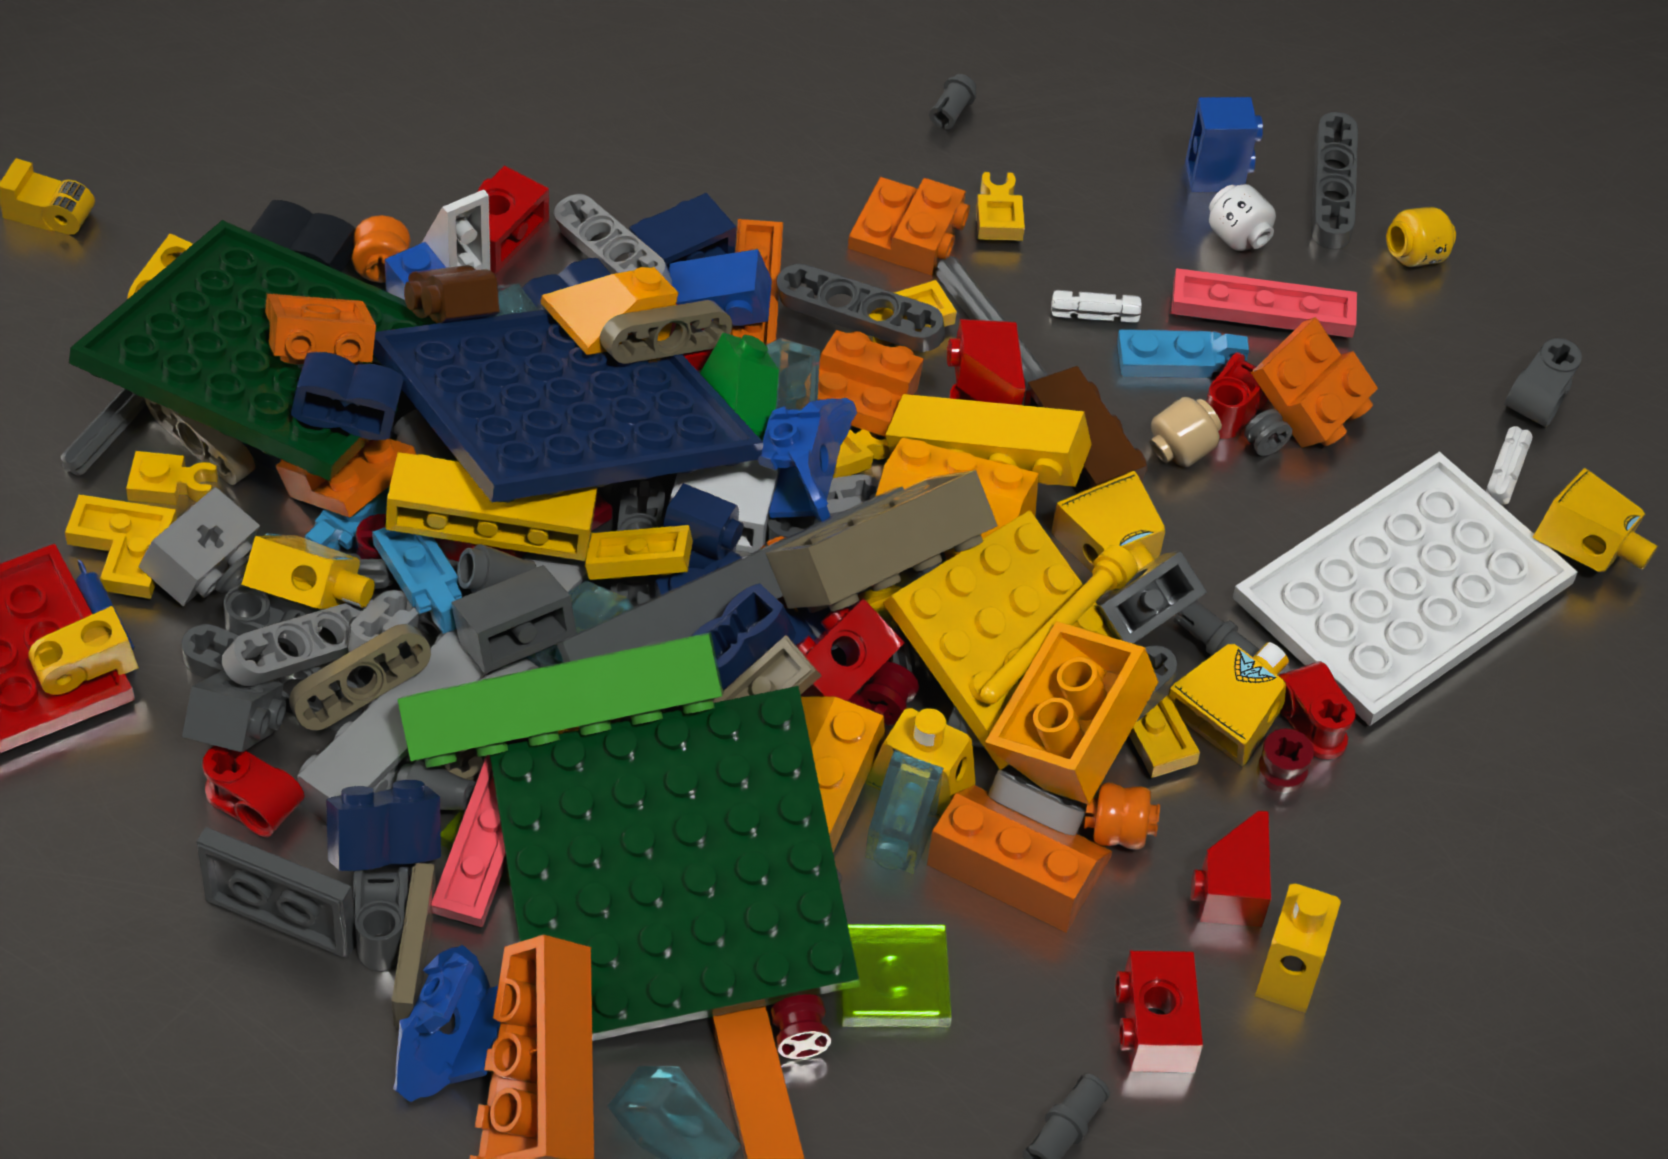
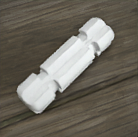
(1096, 306)
(1509, 464)

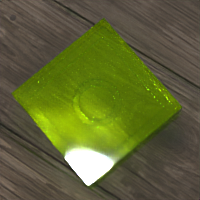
(899, 976)

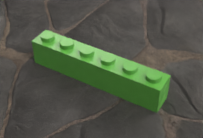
(559, 698)

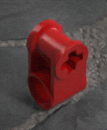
(1235, 396)
(1318, 709)
(250, 789)

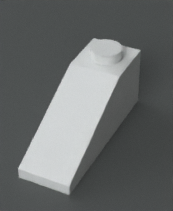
(462, 232)

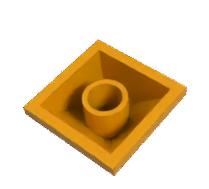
(590, 305)

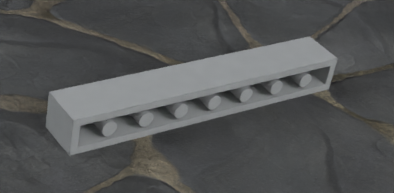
(375, 744)

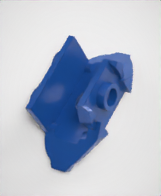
(807, 451)
(425, 1055)

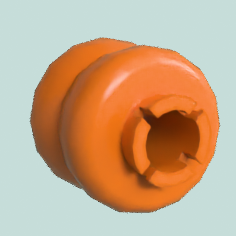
(374, 242)
(1122, 816)

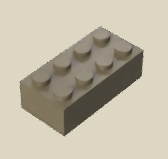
(882, 541)

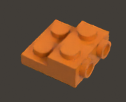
(910, 223)
(319, 325)
(868, 376)
(1315, 385)
(353, 485)

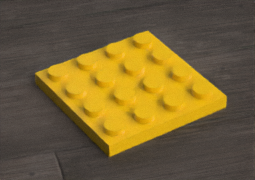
(983, 610)

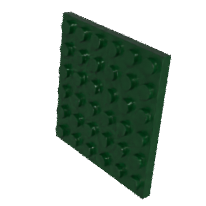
(203, 346)
(682, 861)

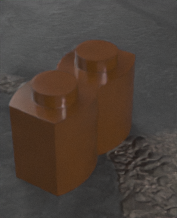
(452, 293)

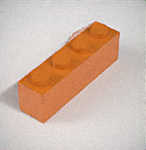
(542, 1055)

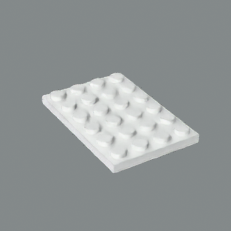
(1405, 586)

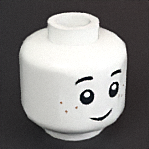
(1242, 217)

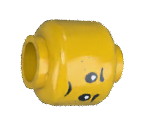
(1421, 237)

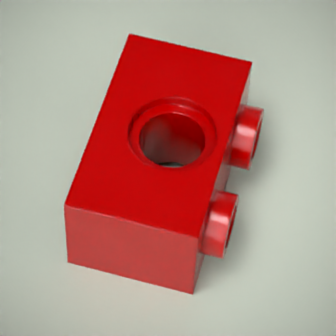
(515, 213)
(862, 637)
(1169, 984)

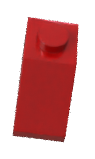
(988, 361)
(1236, 876)

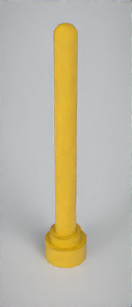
(1110, 572)

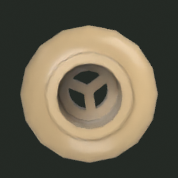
(1185, 431)

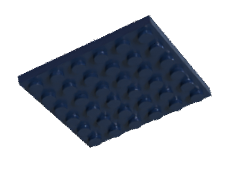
(547, 418)

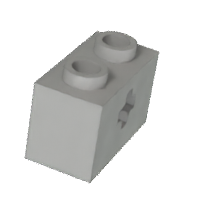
(199, 547)

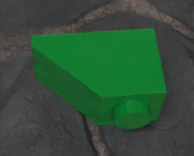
(744, 378)

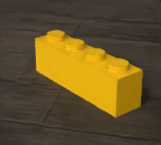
(1019, 435)
(445, 503)

